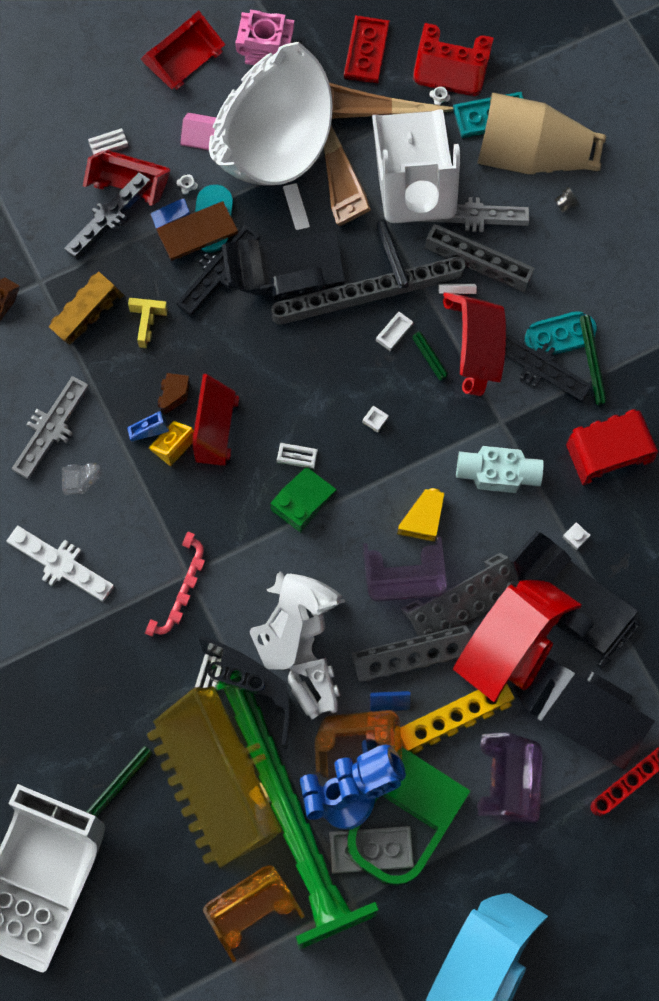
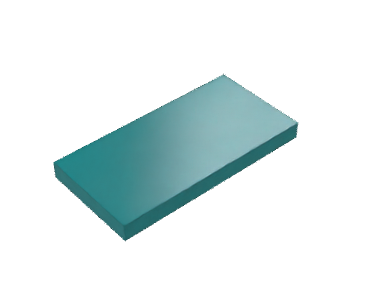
(473, 115)

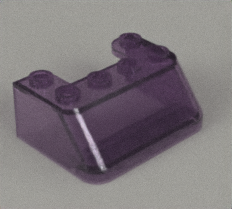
(405, 581)
(514, 778)

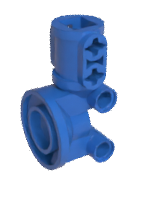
(352, 795)

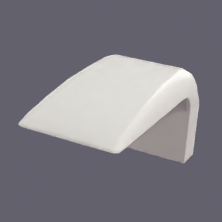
(42, 874)

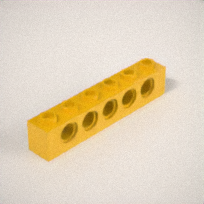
(443, 715)

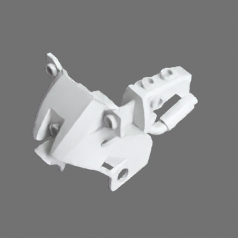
(293, 638)

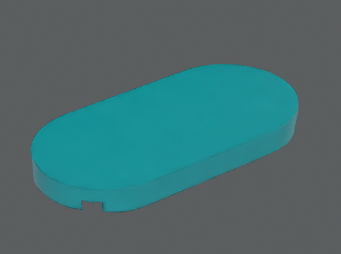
(209, 196)
(559, 332)

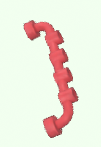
(182, 598)

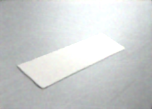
(296, 206)

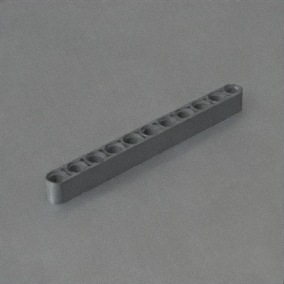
(361, 296)

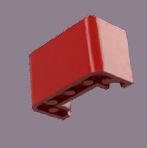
(611, 445)

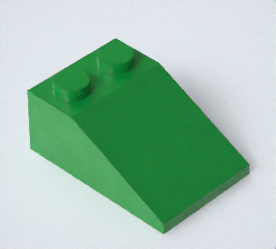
(302, 499)

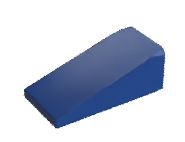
(170, 213)
(148, 427)

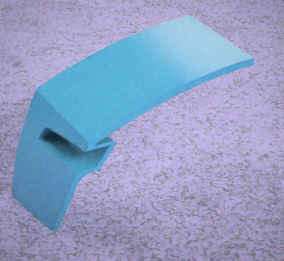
(487, 952)

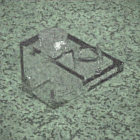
(79, 478)

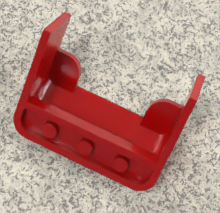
(117, 170)

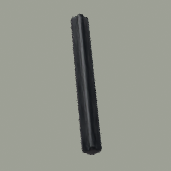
(392, 254)

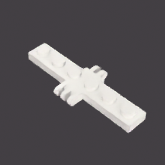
(60, 563)

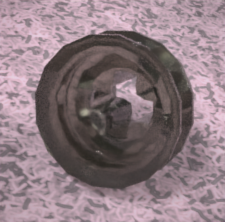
(566, 200)

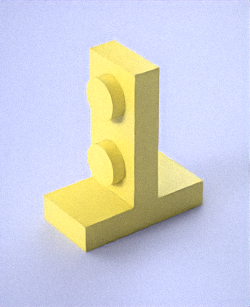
(148, 309)

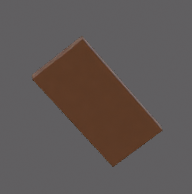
(197, 231)

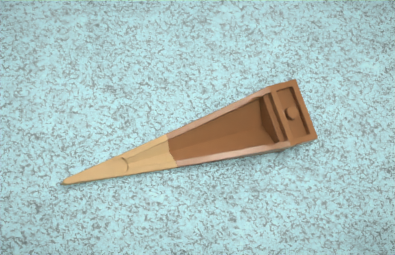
(355, 103)
(346, 191)

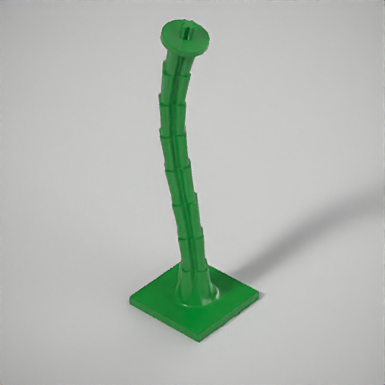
(327, 904)

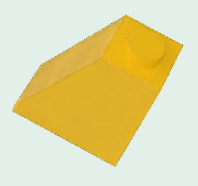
(423, 517)

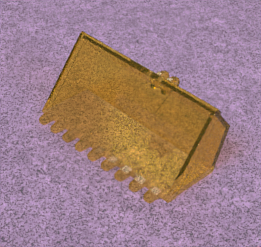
(214, 776)

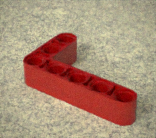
(624, 787)

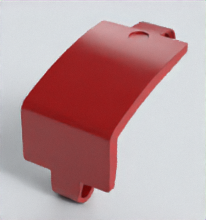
(481, 341)

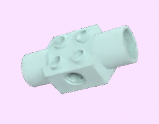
(499, 469)

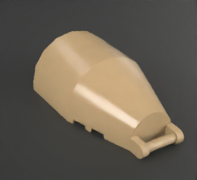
(536, 138)

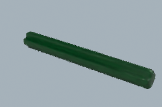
(593, 361)
(120, 781)

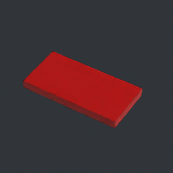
(366, 49)

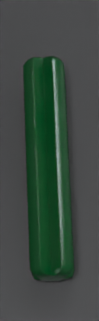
(430, 356)

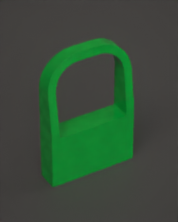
(426, 796)

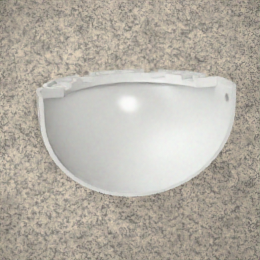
(275, 119)

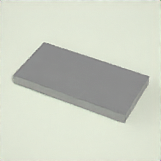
(381, 847)

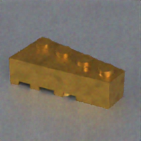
(85, 308)

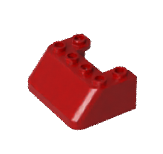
(451, 65)

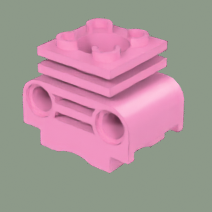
(262, 34)

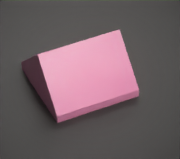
(197, 130)

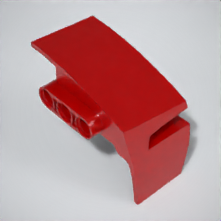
(514, 637)

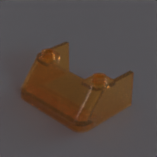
(382, 723)
(248, 903)

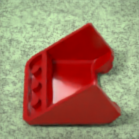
(213, 422)

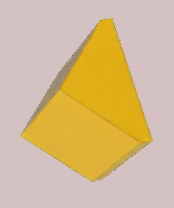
(173, 443)

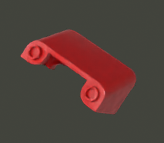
(184, 51)

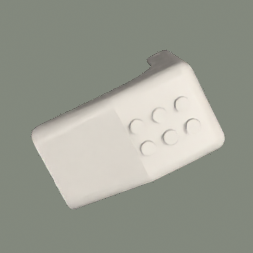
(416, 167)

